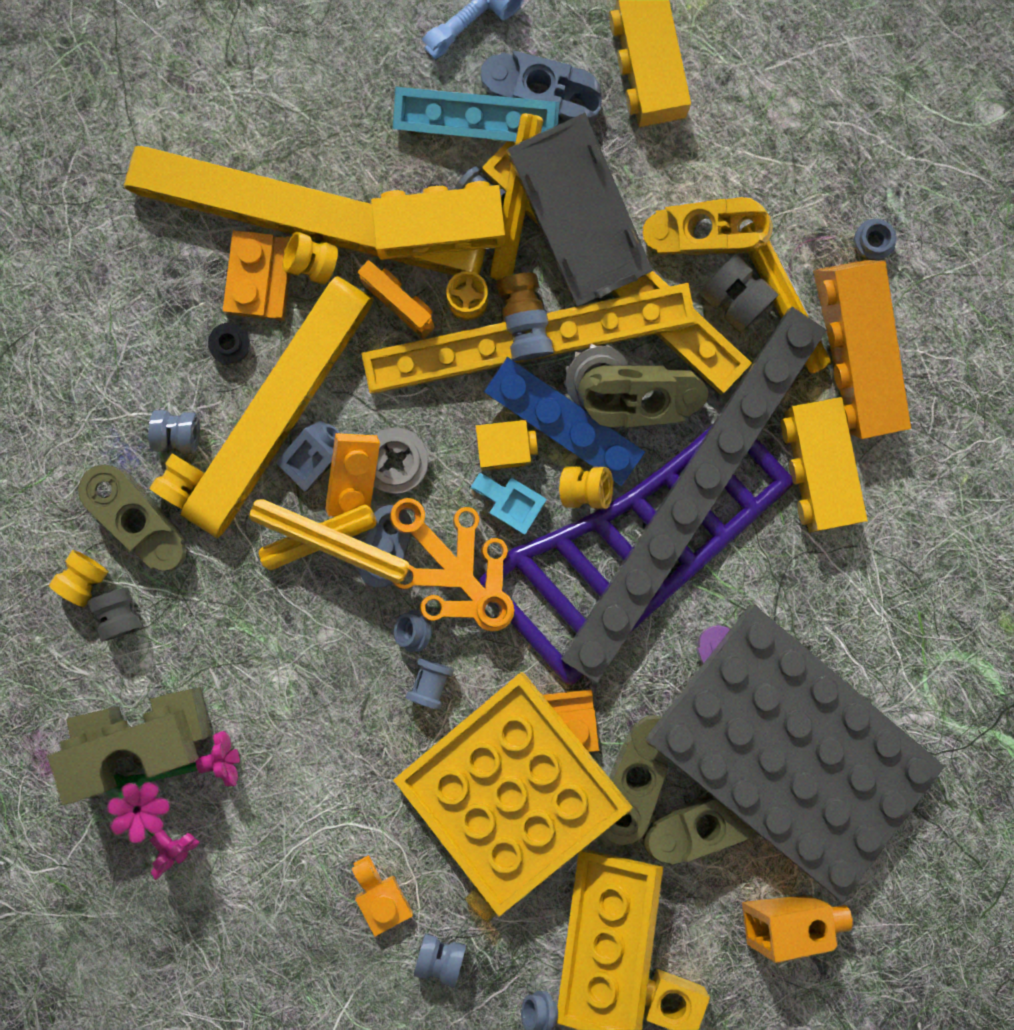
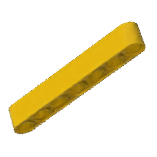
(277, 407)

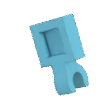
(513, 505)

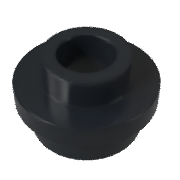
(235, 354)

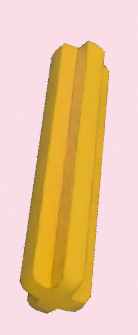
(289, 550)

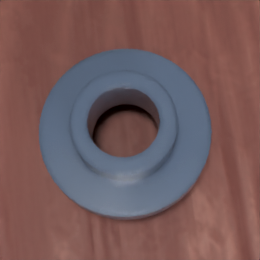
(881, 229)
(412, 631)
(539, 1011)

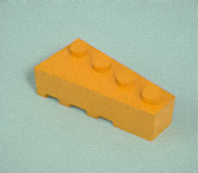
(864, 346)

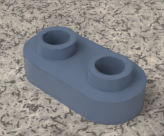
(393, 544)

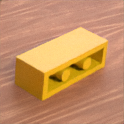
(650, 60)
(438, 220)
(823, 465)

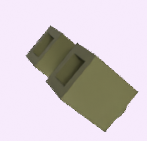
(188, 700)
(86, 766)

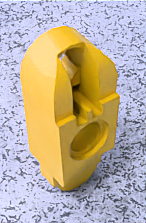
(673, 228)

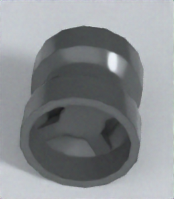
(114, 614)

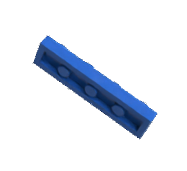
(563, 420)

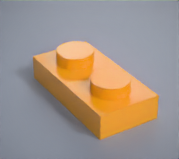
(352, 472)

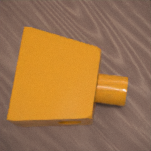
(794, 926)

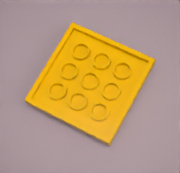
(512, 793)

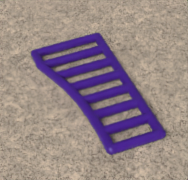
(600, 520)

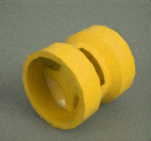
(310, 258)
(466, 288)
(177, 481)
(586, 487)
(77, 580)

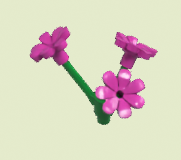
(138, 810)

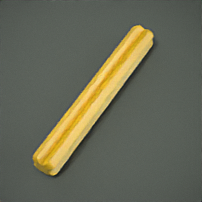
(514, 206)
(773, 273)
(329, 541)

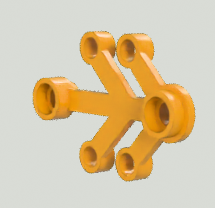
(457, 569)

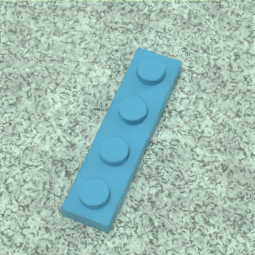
(467, 113)

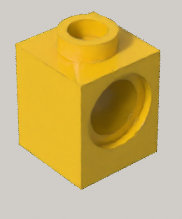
(505, 445)
(690, 1011)

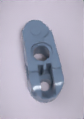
(512, 74)

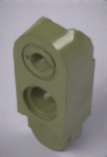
(674, 395)
(158, 542)
(641, 795)
(676, 836)

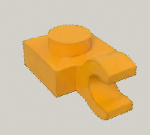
(382, 901)

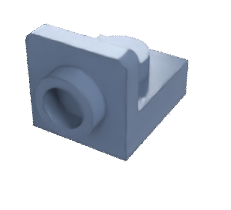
(309, 455)

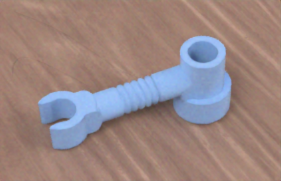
(443, 36)

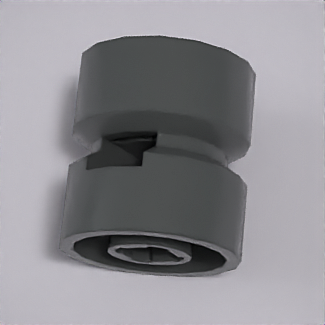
(748, 304)

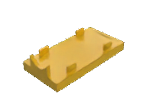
(609, 943)

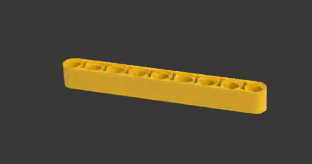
(272, 205)

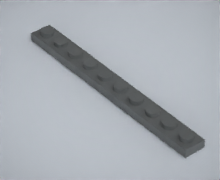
(693, 494)

